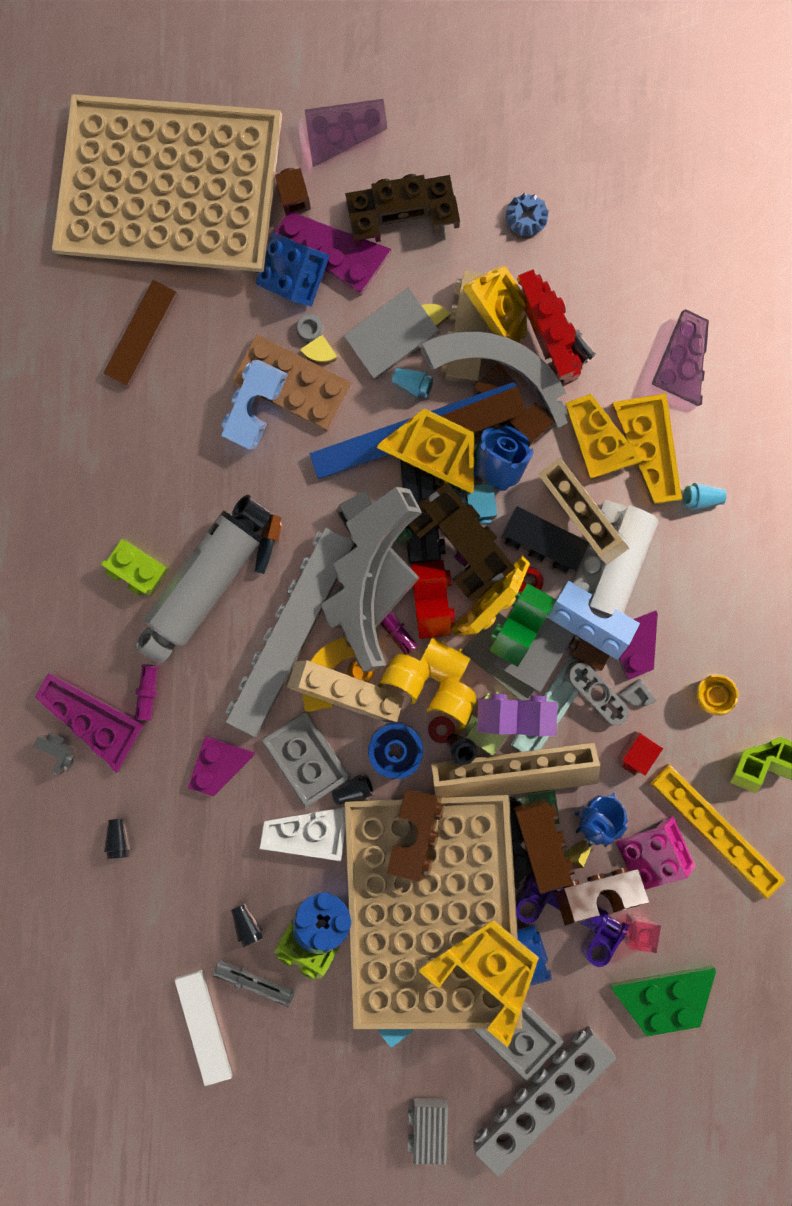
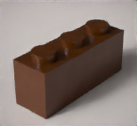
(544, 845)

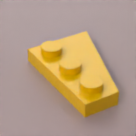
(599, 439)

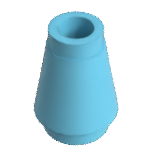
(413, 381)
(703, 496)

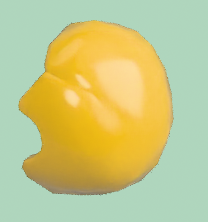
(717, 695)

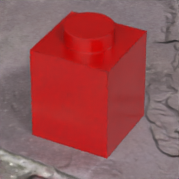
(639, 754)

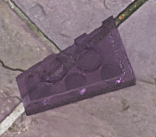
(342, 127)
(683, 359)

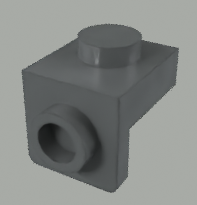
(54, 746)

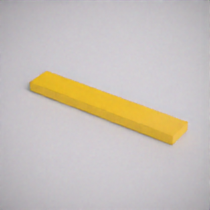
(717, 831)

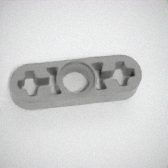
(590, 674)

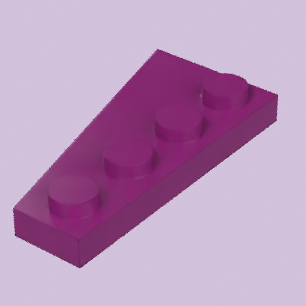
(348, 263)
(97, 723)

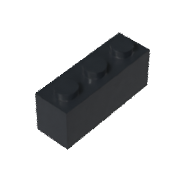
(544, 541)

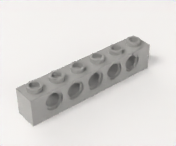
(502, 1154)

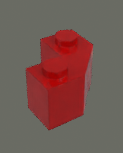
(431, 601)

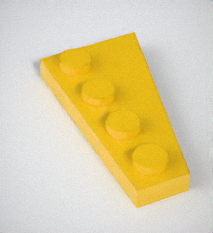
(650, 434)

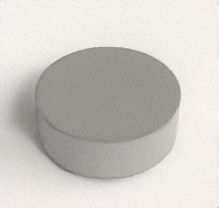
(309, 328)

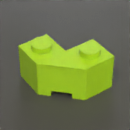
(756, 761)

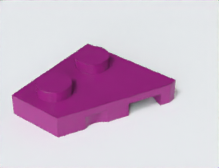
(640, 653)
(217, 765)

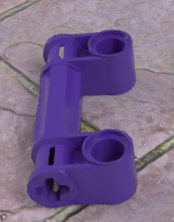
(598, 934)

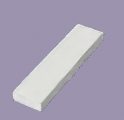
(203, 1028)

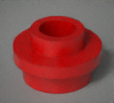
(440, 720)

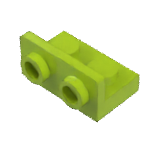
(134, 567)
(311, 964)

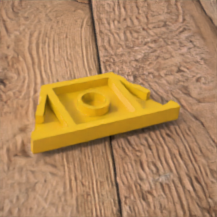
(499, 303)
(435, 447)
(497, 597)

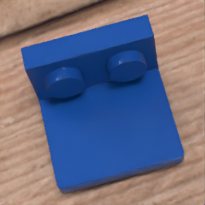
(292, 270)

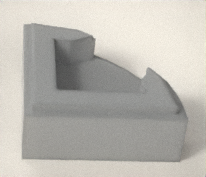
(637, 694)

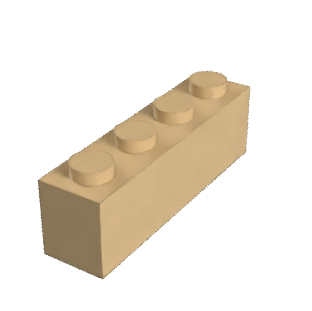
(466, 320)
(583, 511)
(345, 691)

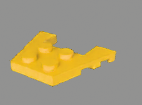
(498, 965)

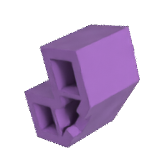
(515, 716)

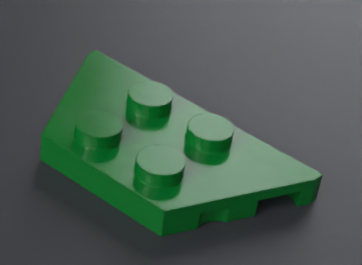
(667, 1000)

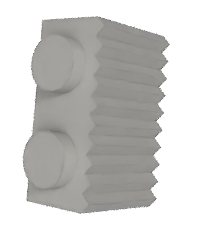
(429, 1131)

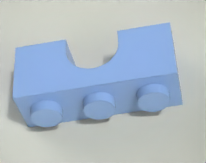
(241, 424)
(607, 634)

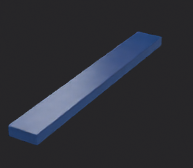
(364, 447)

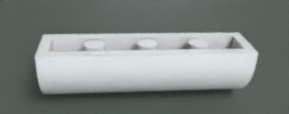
(614, 582)

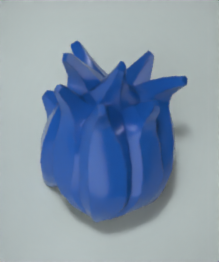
(602, 820)

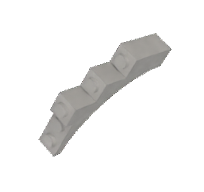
(359, 570)

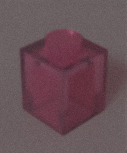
(642, 933)

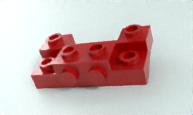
(551, 326)

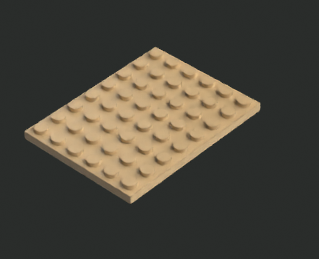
(167, 182)
(409, 923)

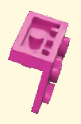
(658, 854)

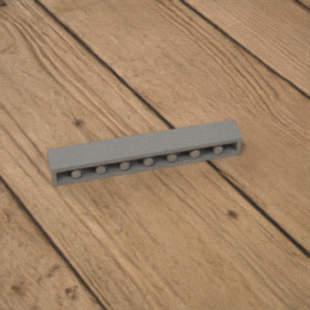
(289, 634)

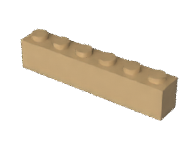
(518, 772)

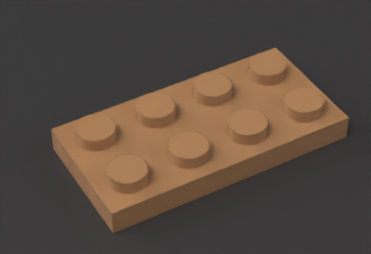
(308, 389)

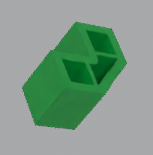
(522, 624)

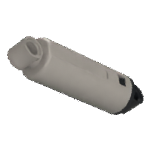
(202, 579)

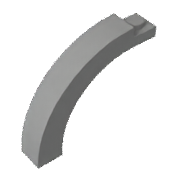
(503, 350)

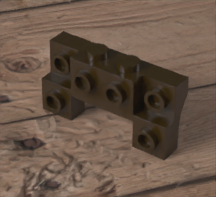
(401, 201)
(473, 542)

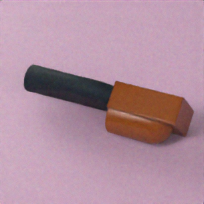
(269, 533)

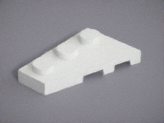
(309, 834)

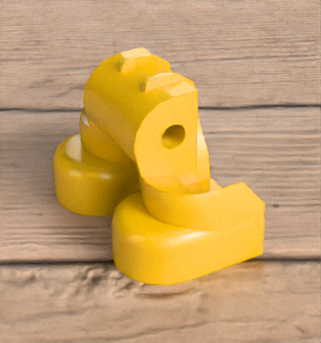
(444, 666)

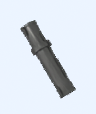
(243, 979)

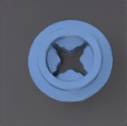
(527, 226)

